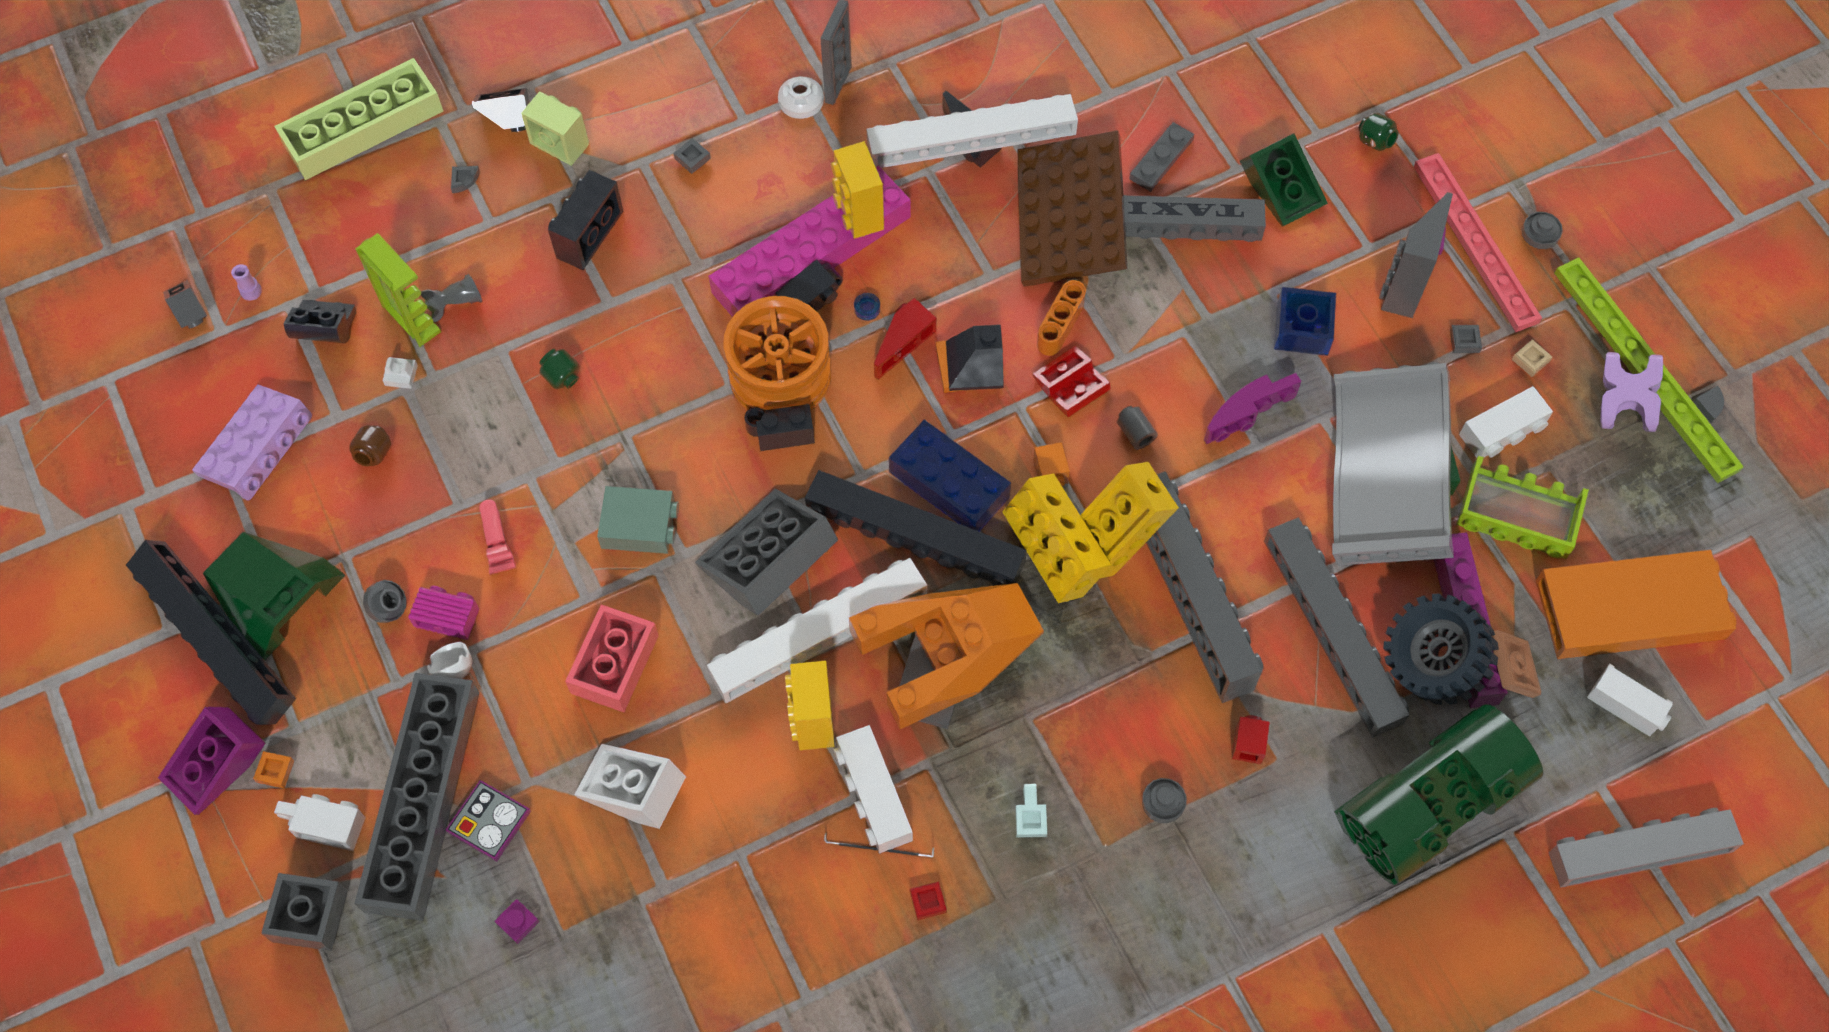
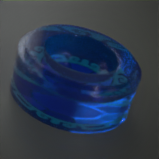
(867, 306)

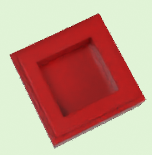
(928, 900)

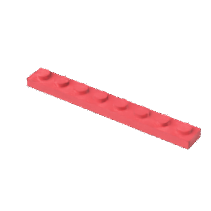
(1479, 244)

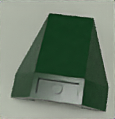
(266, 585)

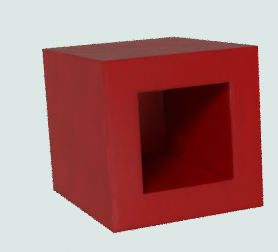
(1251, 739)

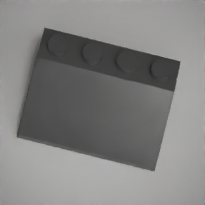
(1415, 261)
(767, 550)

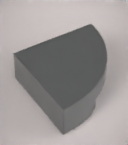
(463, 177)
(1711, 403)

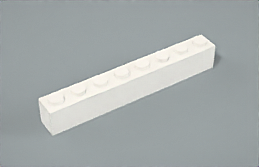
(972, 131)
(810, 632)

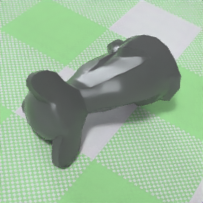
(456, 293)

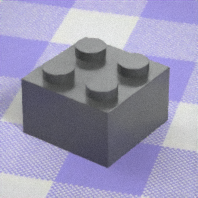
(304, 912)

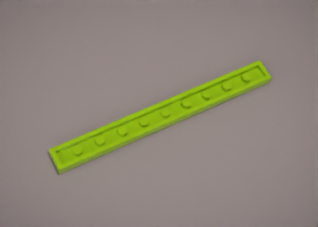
(1635, 354)

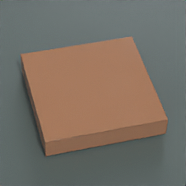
(1516, 665)

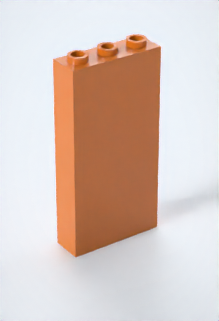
(1635, 604)

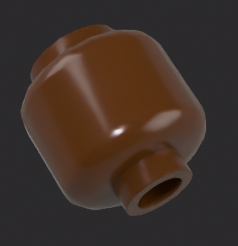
(370, 445)

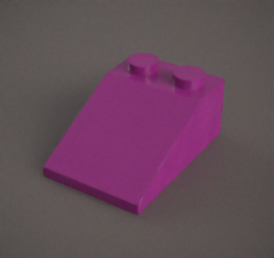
(210, 758)

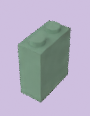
(637, 520)

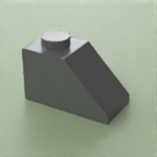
(185, 305)

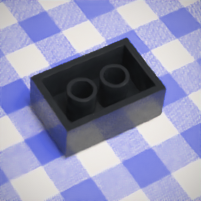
(585, 219)

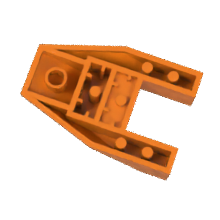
(964, 635)

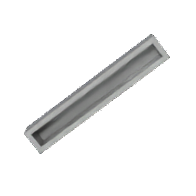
(1645, 847)

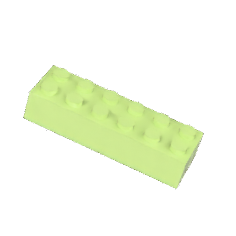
(359, 118)

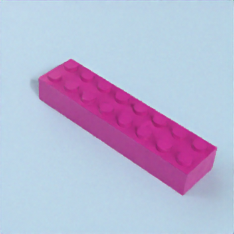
(794, 247)

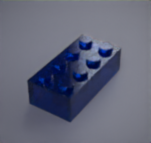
(949, 477)

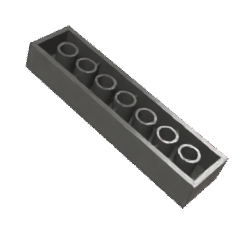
(1203, 603)
(417, 797)

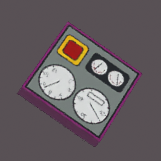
(488, 820)

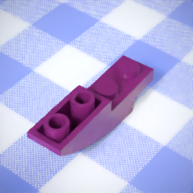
(1243, 407)

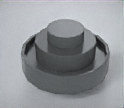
(1542, 230)
(384, 601)
(1164, 800)

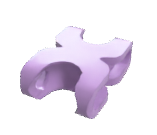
(1631, 391)

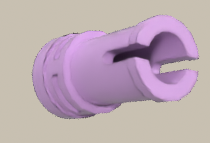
(246, 284)

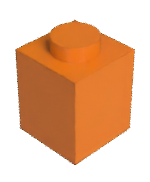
(1050, 460)

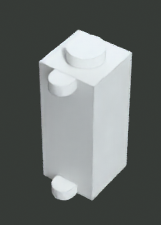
(1631, 701)

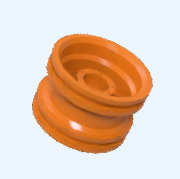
(777, 357)

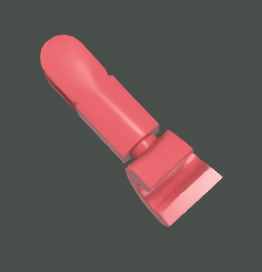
(498, 551)

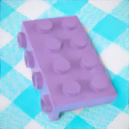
(253, 441)

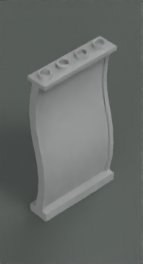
(1392, 465)

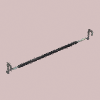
(875, 848)

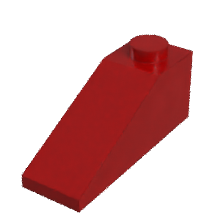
(907, 331)

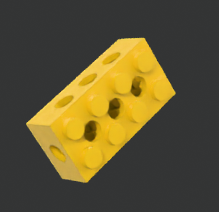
(1135, 491)
(1056, 538)

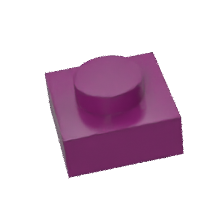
(517, 921)

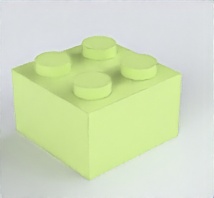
(555, 128)

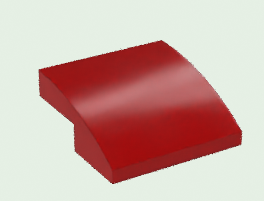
(1071, 381)

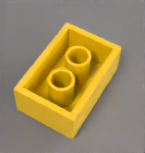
(858, 190)
(810, 705)

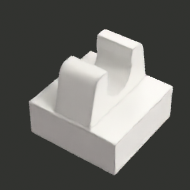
(400, 372)

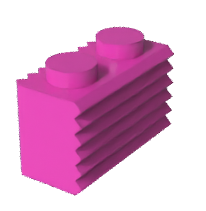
(444, 612)

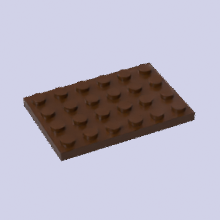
(1071, 209)

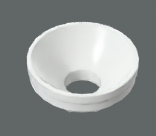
(803, 104)

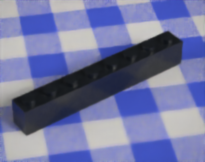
(915, 530)
(210, 633)

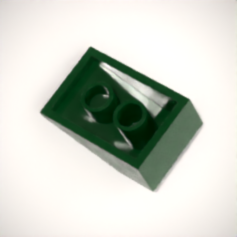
(1284, 180)

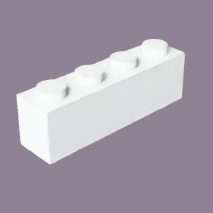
(874, 789)

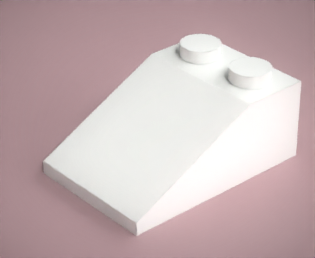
(631, 784)

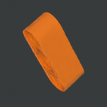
(1060, 328)

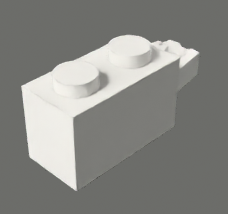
(323, 821)

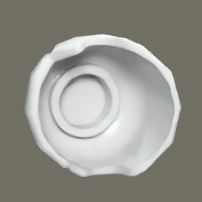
(451, 661)

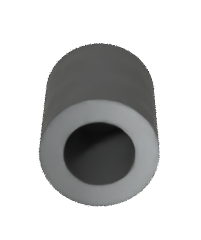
(1136, 427)

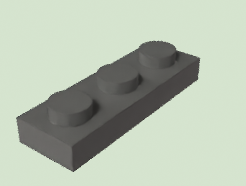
(1161, 156)

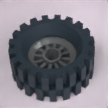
(1423, 624)

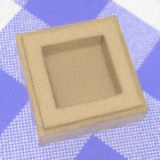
(1532, 358)

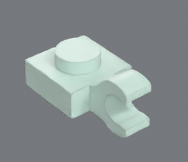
(1030, 817)

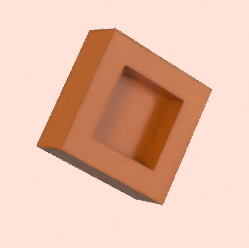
(273, 769)

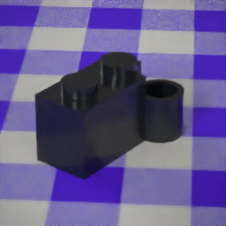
(813, 285)
(781, 426)

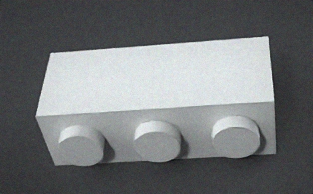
(1506, 423)

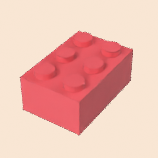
(612, 658)

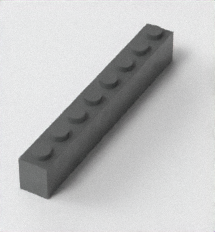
(1336, 627)

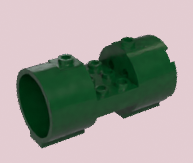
(1467, 771)

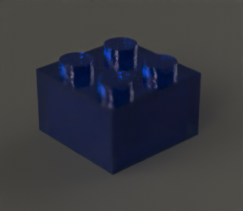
(1305, 321)

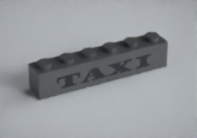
(1194, 218)

